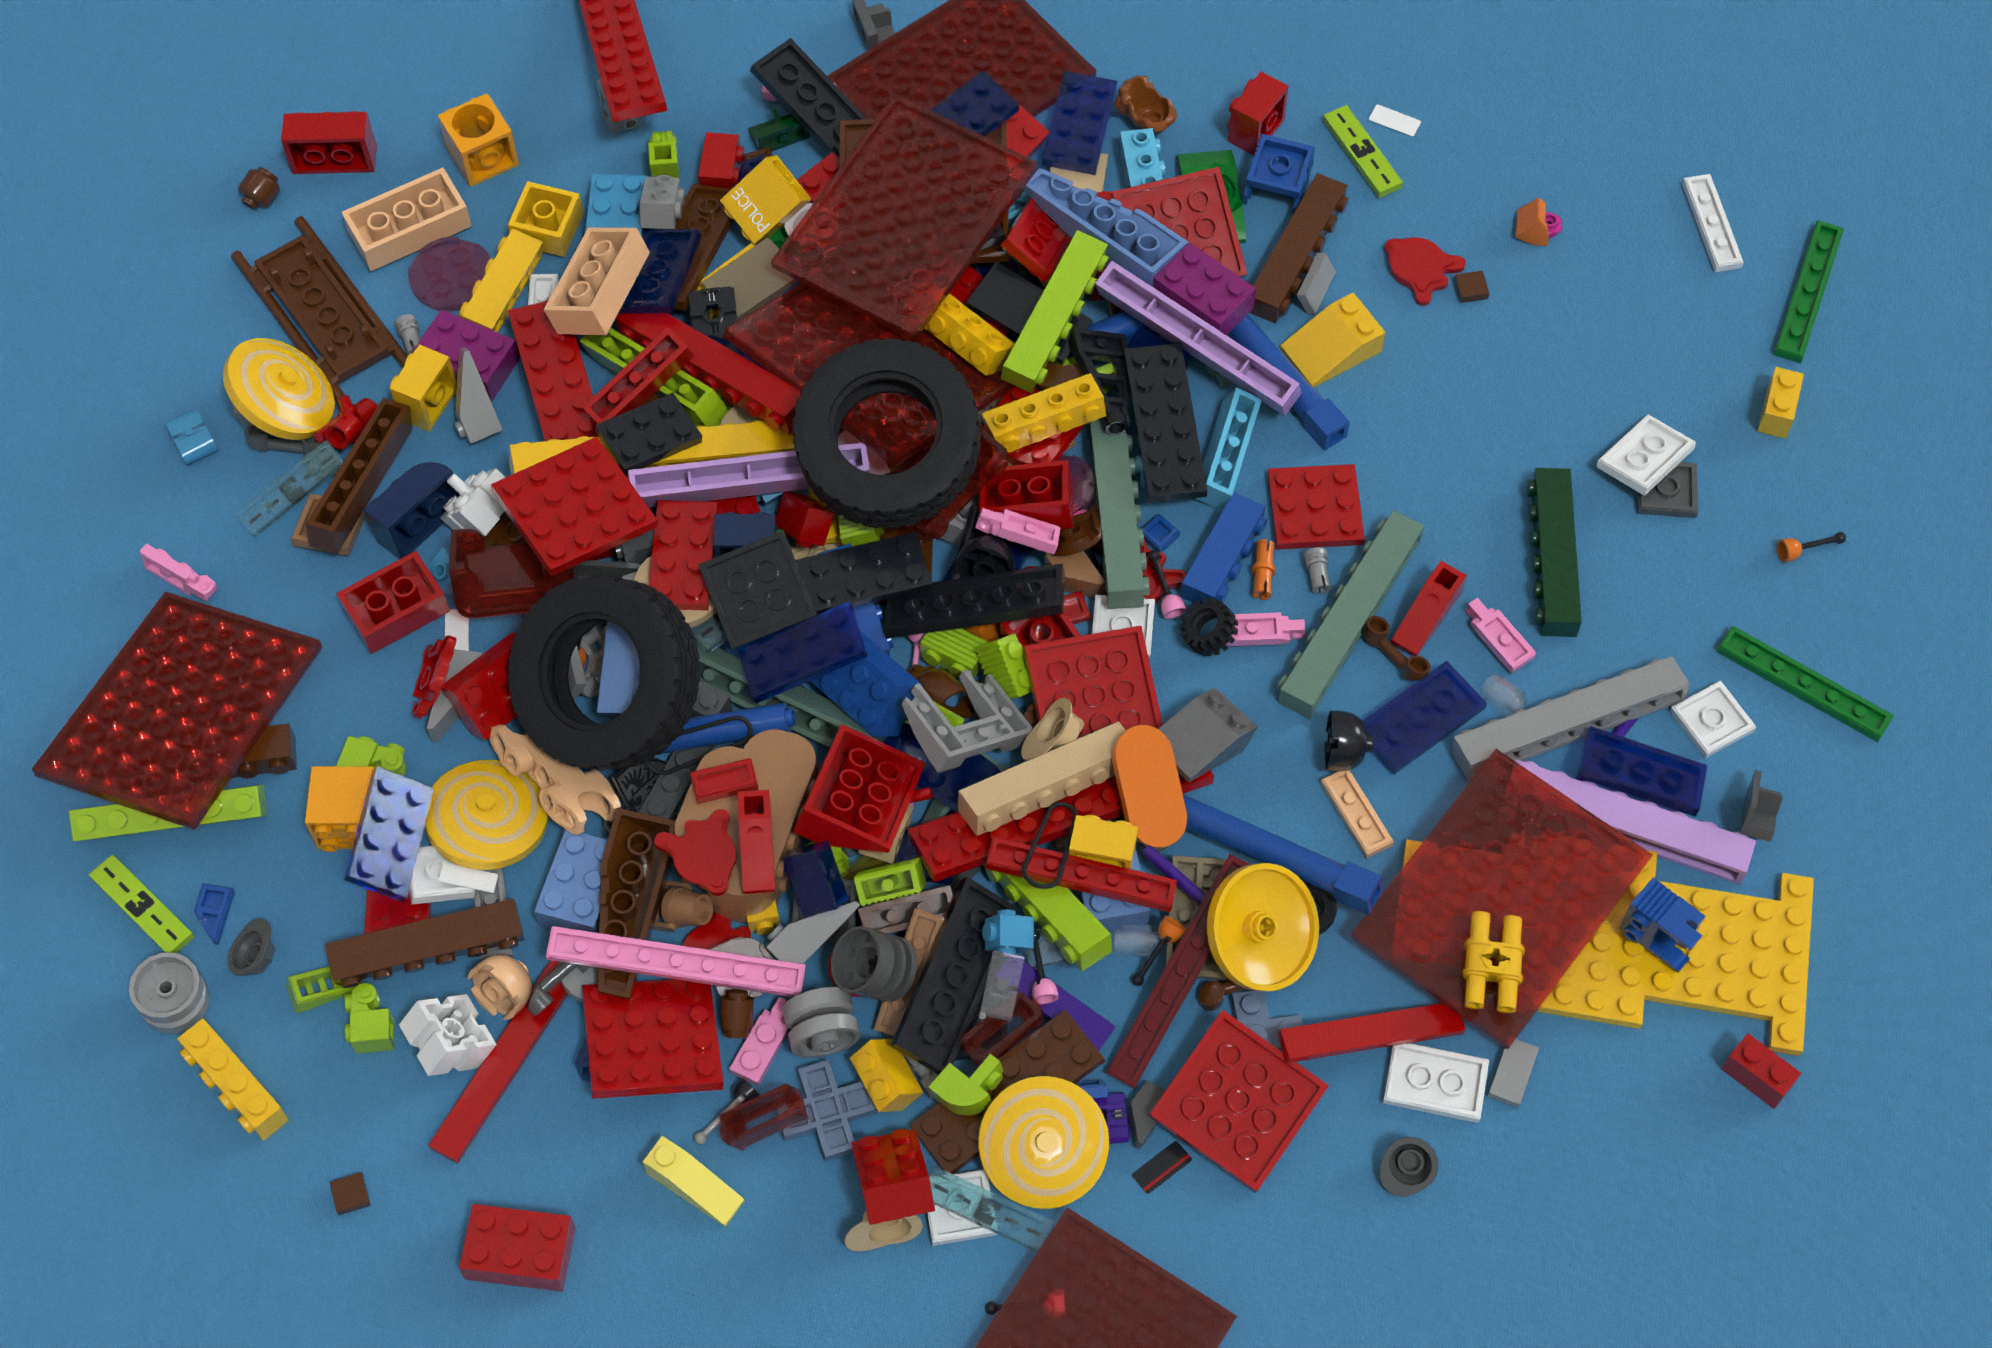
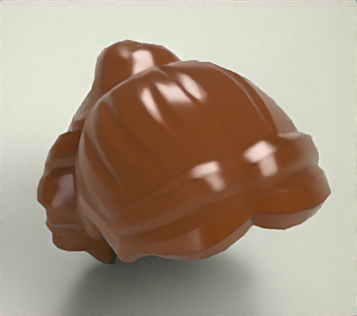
(1145, 105)

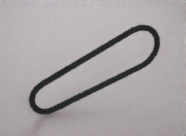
(701, 727)
(1036, 840)

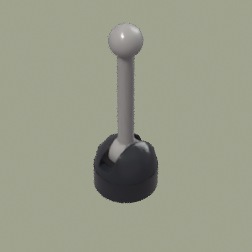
(741, 1093)

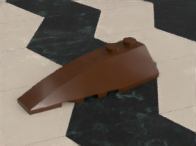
(631, 887)

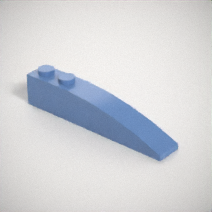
(1132, 237)

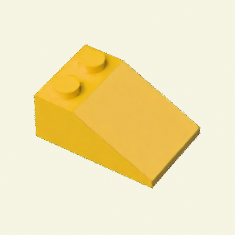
(1334, 341)

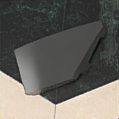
(1140, 1109)

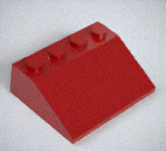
(859, 793)

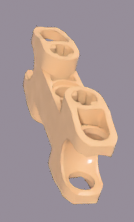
(564, 788)

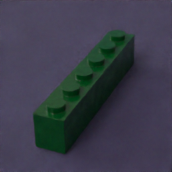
(1554, 552)

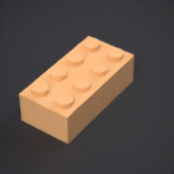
(406, 219)
(596, 281)

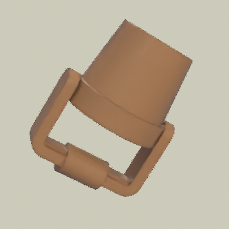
(682, 907)

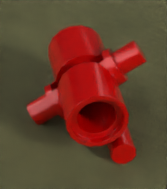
(348, 424)

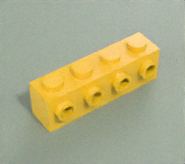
(503, 280)
(970, 336)
(1046, 413)
(231, 1077)

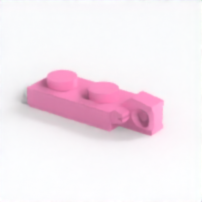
(1020, 529)
(177, 574)
(1266, 629)
(1500, 636)
(761, 1045)

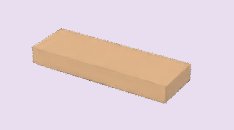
(1357, 813)

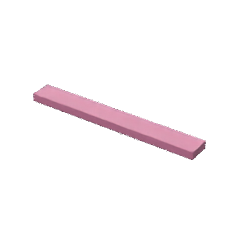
(675, 962)

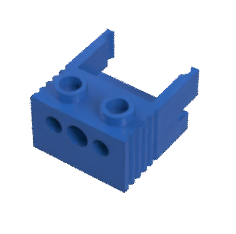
(1280, 168)
(1660, 921)

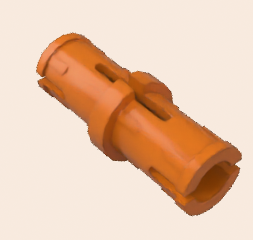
(1263, 569)

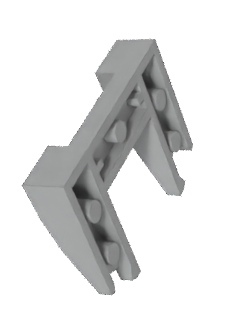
(947, 746)

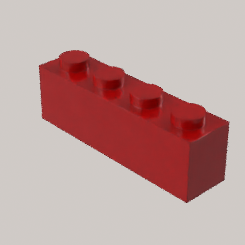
(640, 377)

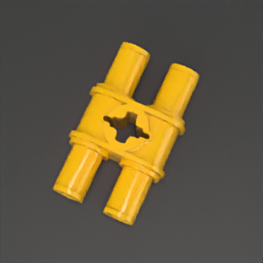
(1507, 955)

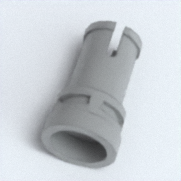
(408, 330)
(1317, 565)

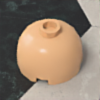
(501, 985)

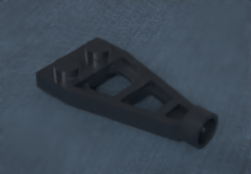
(1107, 347)

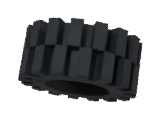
(1198, 617)

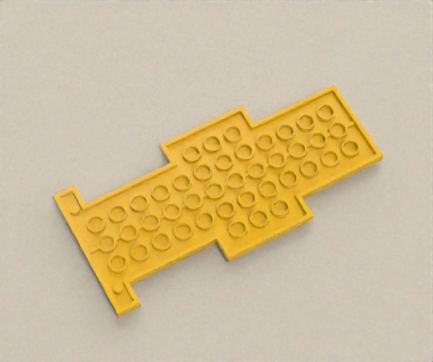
(1743, 965)

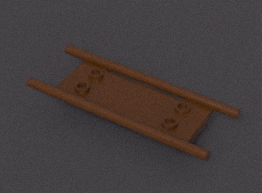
(323, 306)

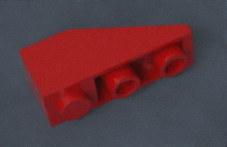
(1429, 608)
(756, 841)

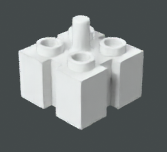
(476, 505)
(447, 1034)

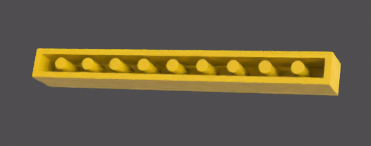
(717, 443)

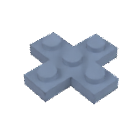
(1252, 1011)
(829, 1109)

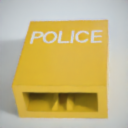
(765, 199)

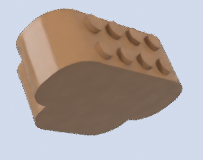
(788, 769)

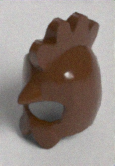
(941, 686)

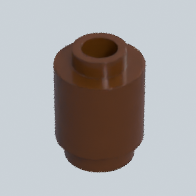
(737, 1014)

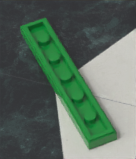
(1808, 292)
(1805, 683)

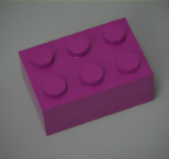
(1206, 288)
(491, 351)

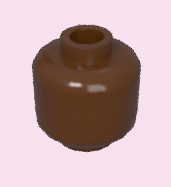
(258, 188)

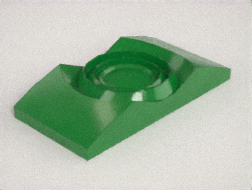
(1201, 161)

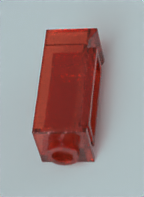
(1027, 1009)
(734, 1121)

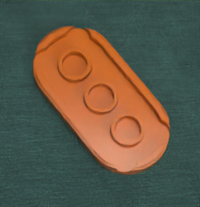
(1149, 786)

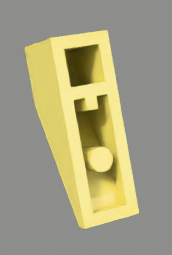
(692, 1181)

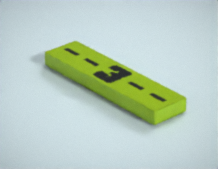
(1362, 151)
(141, 906)

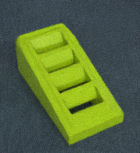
(313, 999)

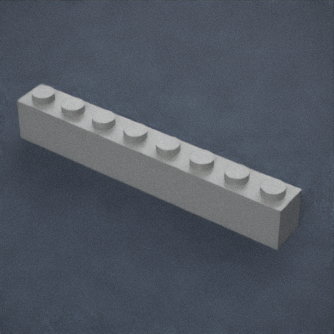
(1570, 716)

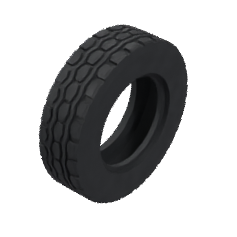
(873, 370)
(542, 662)

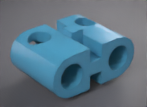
(191, 436)

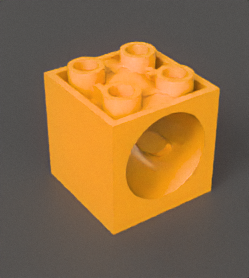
(478, 139)
(336, 805)

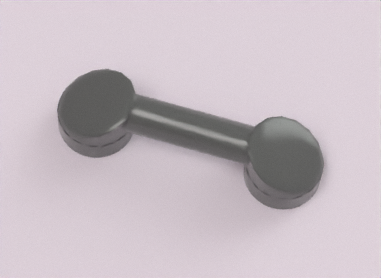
(261, 441)
(540, 996)

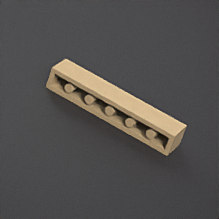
(1039, 781)

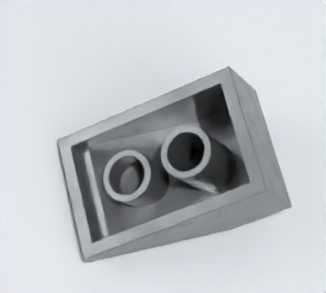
(1207, 734)

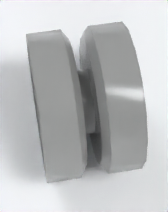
(169, 992)
(821, 1022)

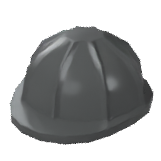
(252, 949)
(1408, 1166)

